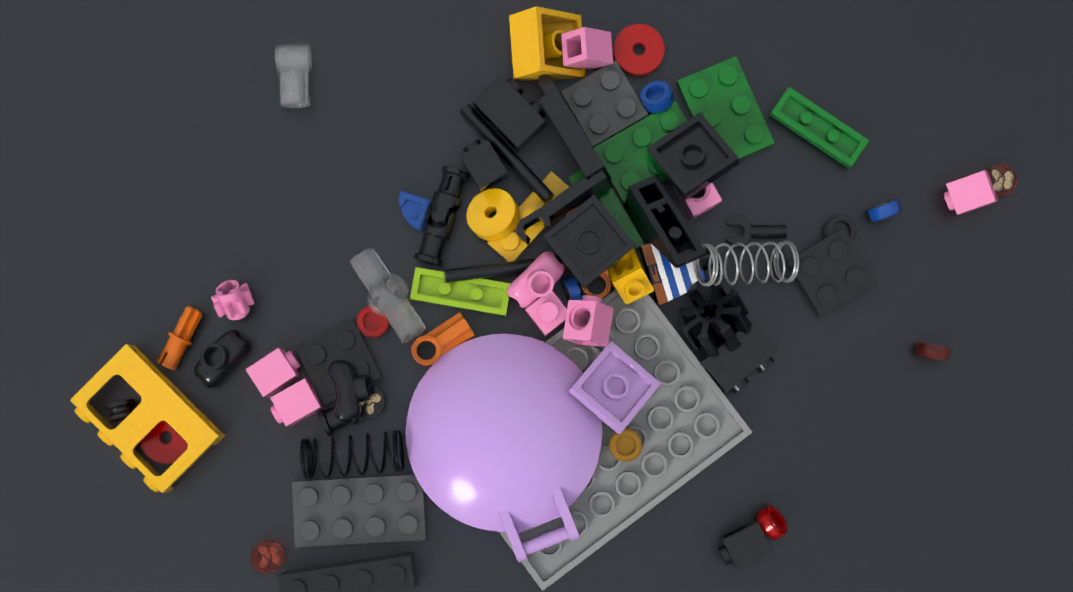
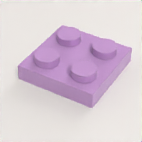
(614, 387)

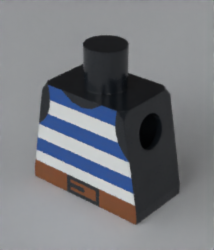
(667, 280)

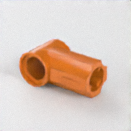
(444, 338)

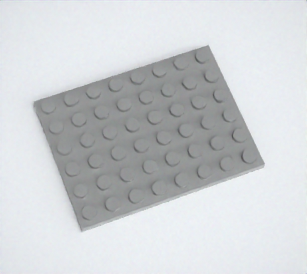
(680, 428)

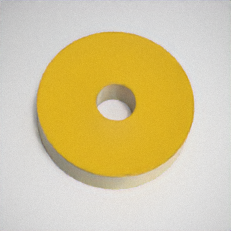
(502, 223)

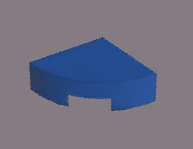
(414, 209)

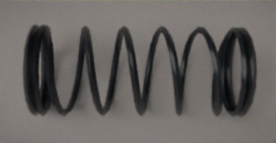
(308, 461)

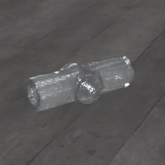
(387, 295)

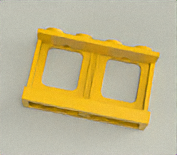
(159, 403)

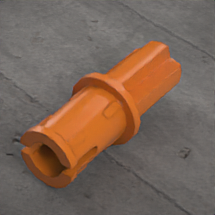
(180, 338)

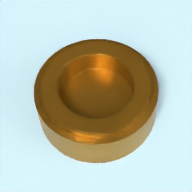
(625, 445)

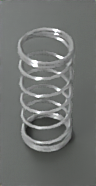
(776, 251)

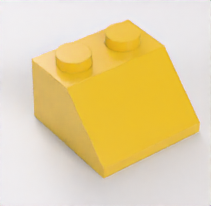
(538, 44)

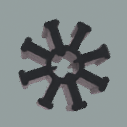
(715, 320)

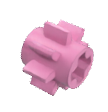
(232, 300)

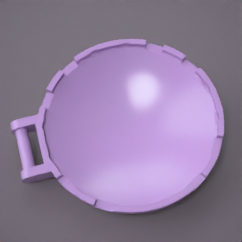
(504, 437)

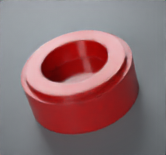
(372, 324)
(772, 522)

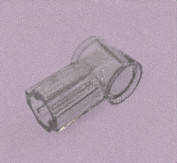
(294, 65)

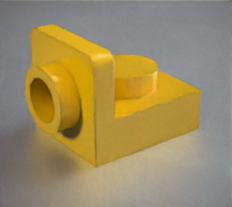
(630, 278)

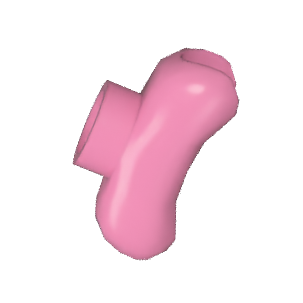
(536, 279)

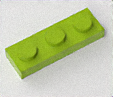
(473, 295)

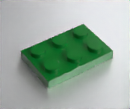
(728, 105)
(627, 154)

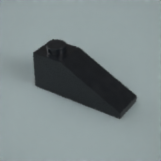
(662, 222)

